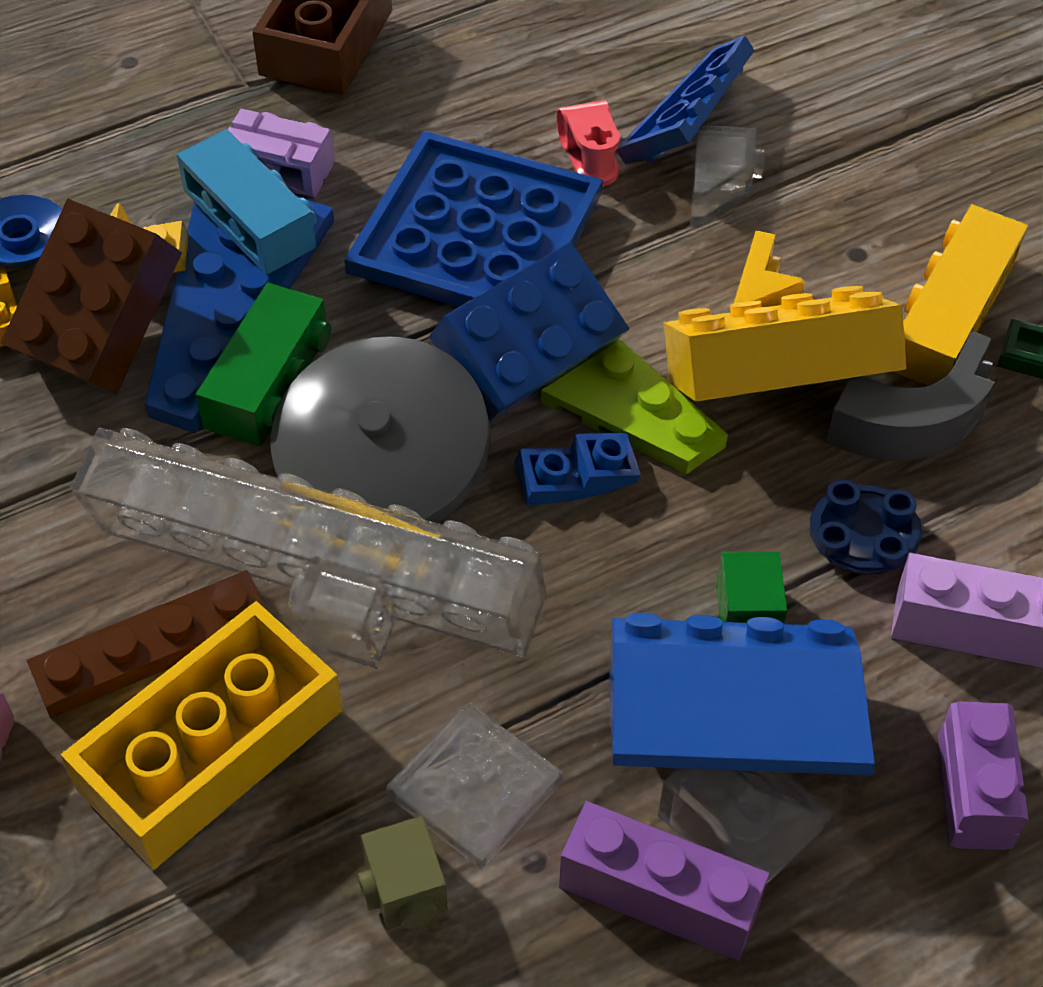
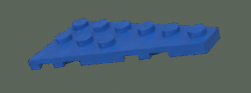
(206, 312)

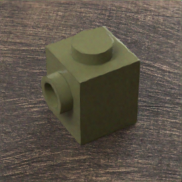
(402, 875)

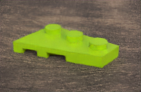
(632, 398)

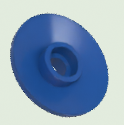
(25, 228)

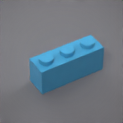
(247, 201)

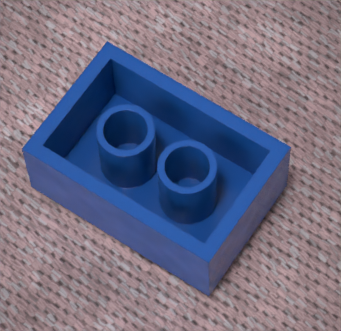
(531, 329)

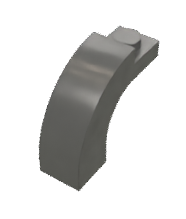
(915, 422)

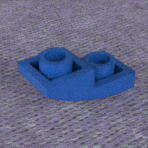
(587, 469)

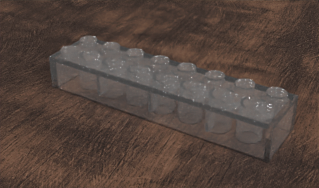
(274, 526)

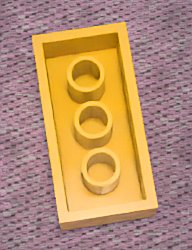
(784, 343)
(203, 733)

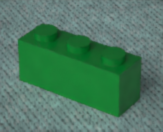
(261, 362)

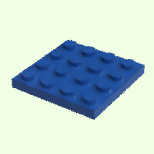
(468, 219)

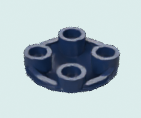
(865, 527)

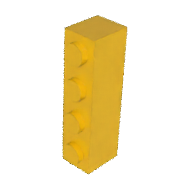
(958, 291)

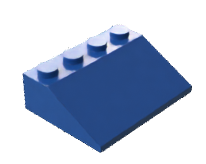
(738, 696)

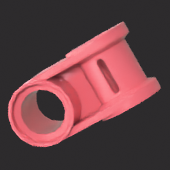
(590, 139)

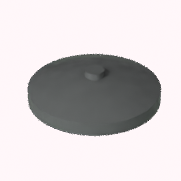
(385, 424)

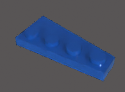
(688, 104)

